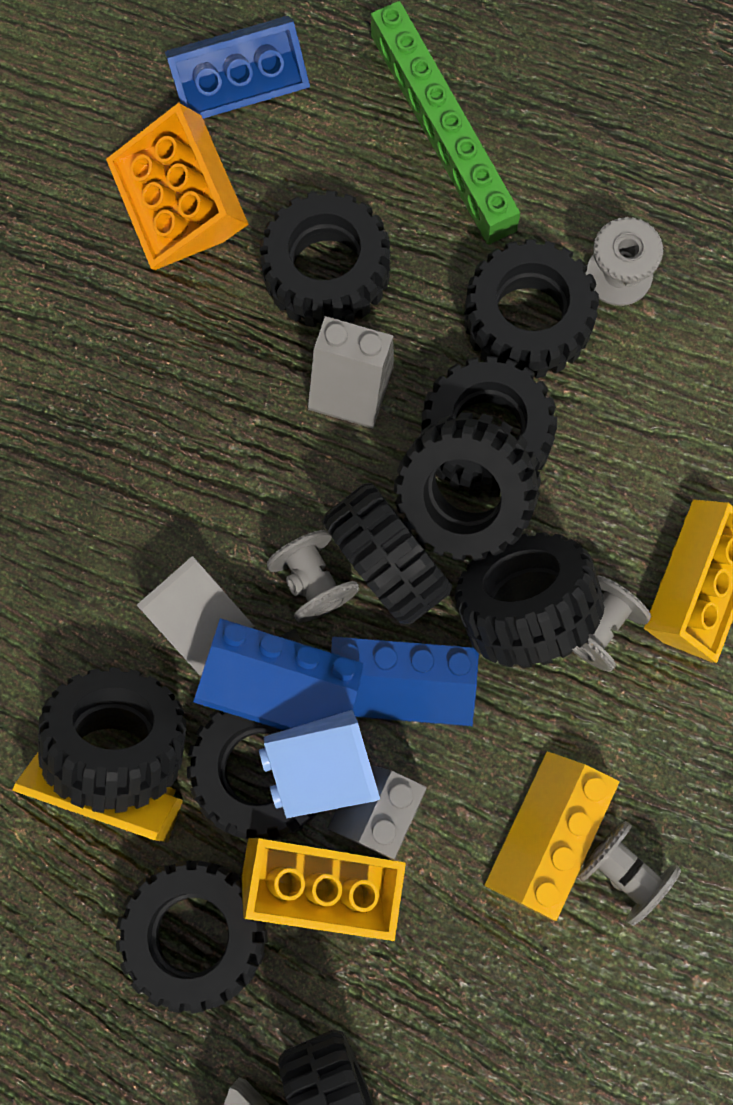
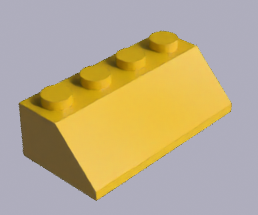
(697, 589)
(151, 821)
(551, 834)
(321, 889)

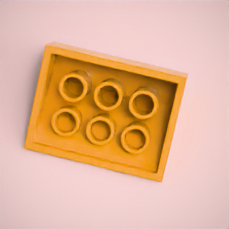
(176, 188)

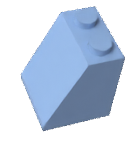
(319, 766)

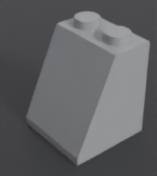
(350, 372)
(189, 610)
(384, 822)

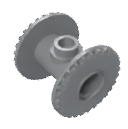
(625, 260)
(308, 578)
(619, 606)
(630, 874)

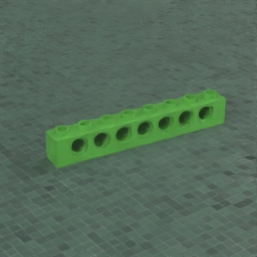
(444, 123)

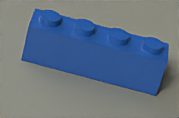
(239, 68)
(275, 678)
(413, 680)

